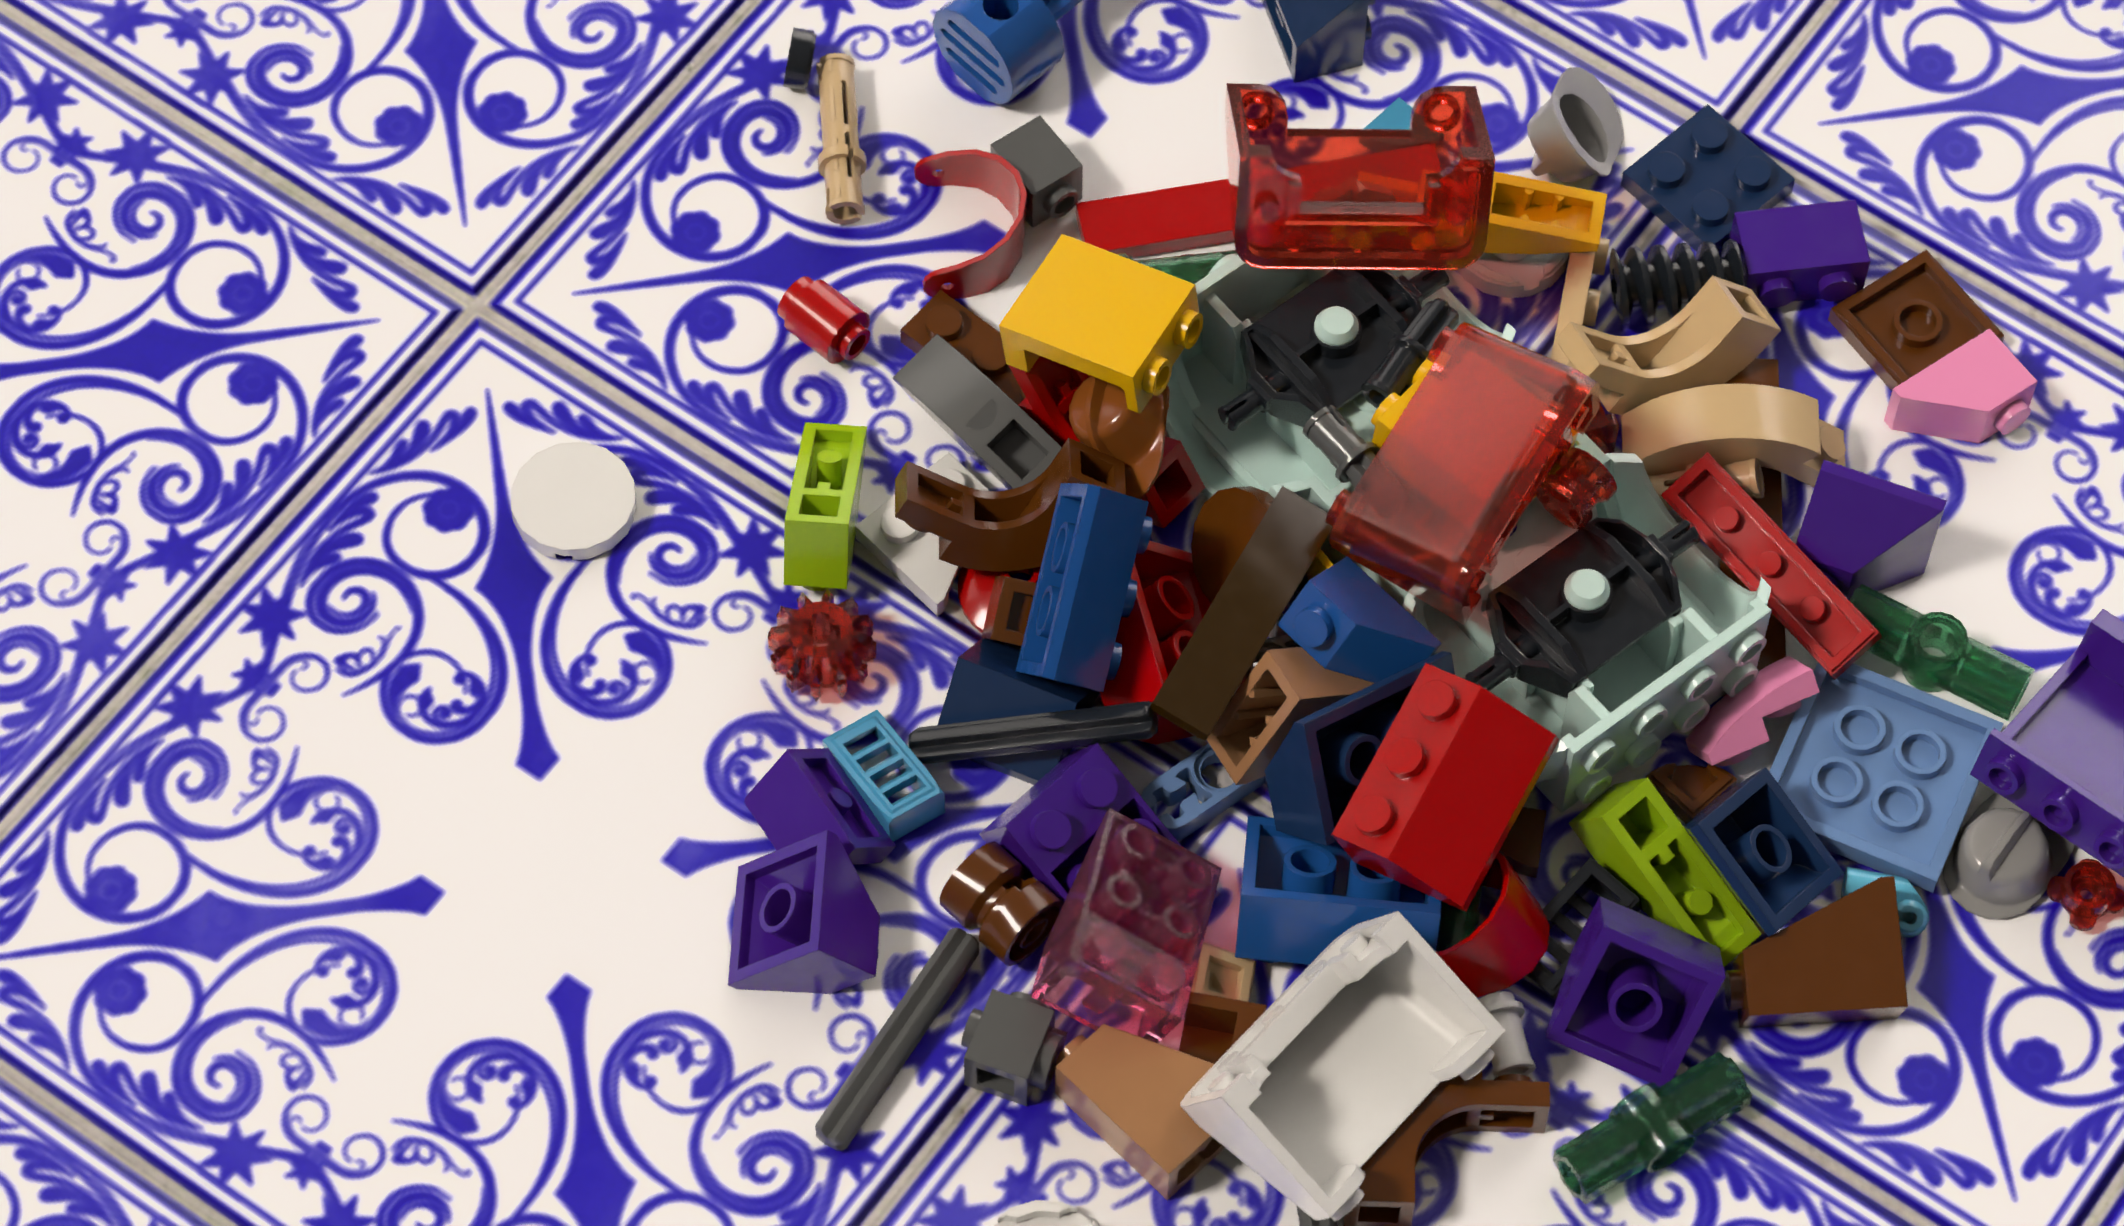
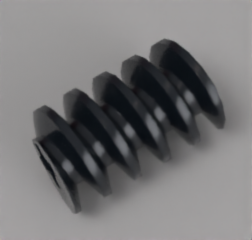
(1666, 279)

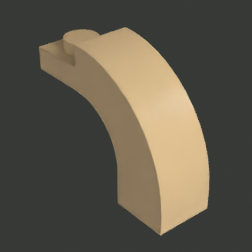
(1697, 347)
(1733, 427)

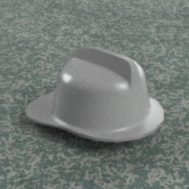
(1576, 129)
(2003, 860)

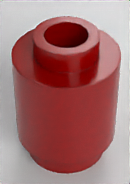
(824, 320)

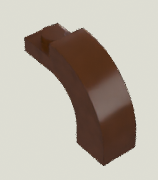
(998, 527)
(1451, 1108)

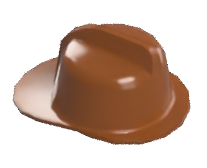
(1105, 424)

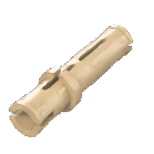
(841, 158)

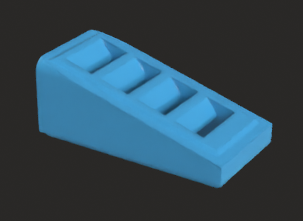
(906, 813)

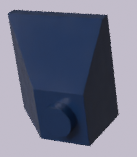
(1764, 850)

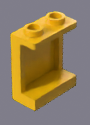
(1103, 319)

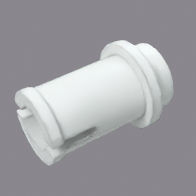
(1511, 1048)

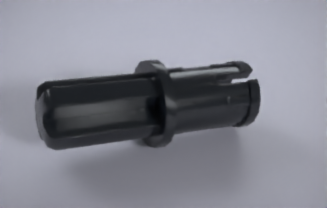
(1409, 352)

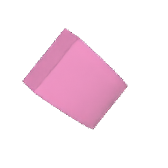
(1737, 722)

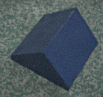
(989, 688)

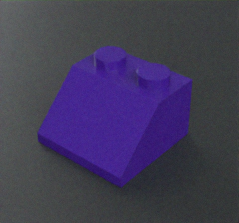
(1635, 992)

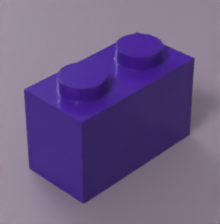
(1802, 252)

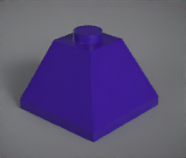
(1868, 529)
(803, 921)

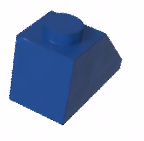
(1356, 625)

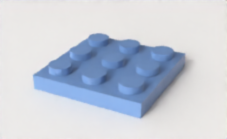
(1882, 771)

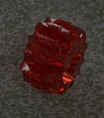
(816, 623)

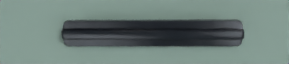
(1034, 732)

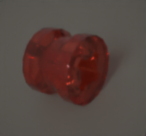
(1576, 488)

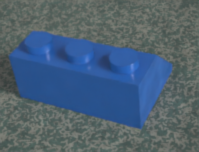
(1084, 586)
(1310, 893)

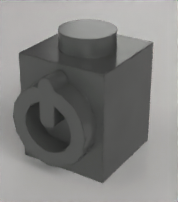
(1011, 1046)

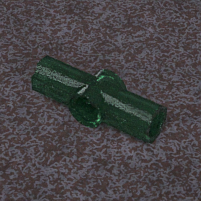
(1967, 670)
(1652, 1127)

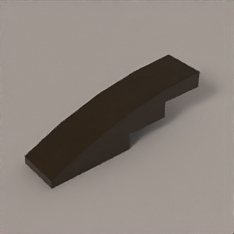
(1242, 614)

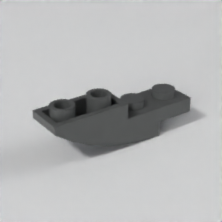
(977, 414)

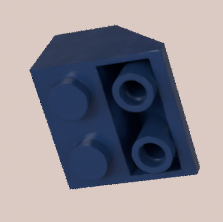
(1320, 34)

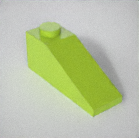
(824, 506)
(1656, 858)

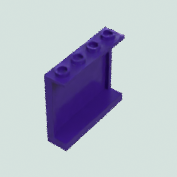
(2067, 748)

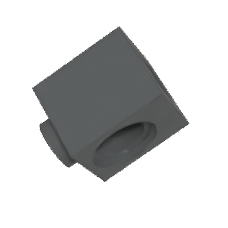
(1046, 168)

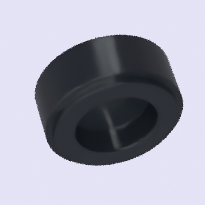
(800, 58)

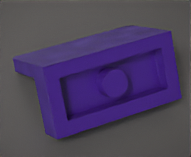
(813, 794)

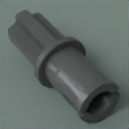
(1340, 444)

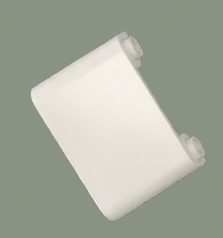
(1343, 1063)

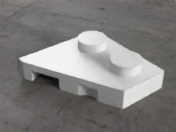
(911, 553)

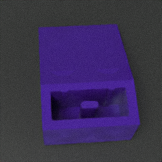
(1061, 813)

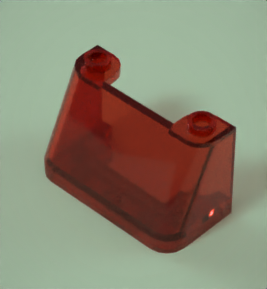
(1359, 193)
(1461, 466)

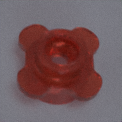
(2092, 877)

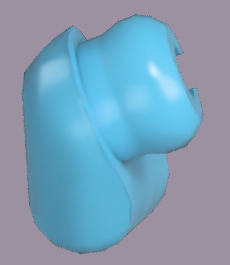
(1911, 908)

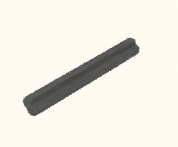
(897, 1039)

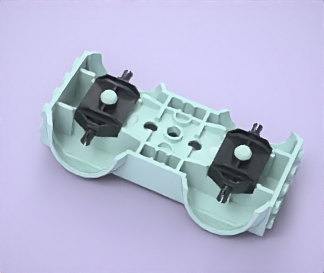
(1583, 630)

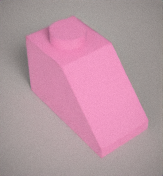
(1965, 394)

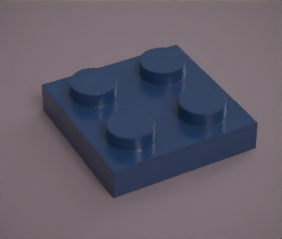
(1704, 177)

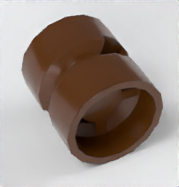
(993, 896)

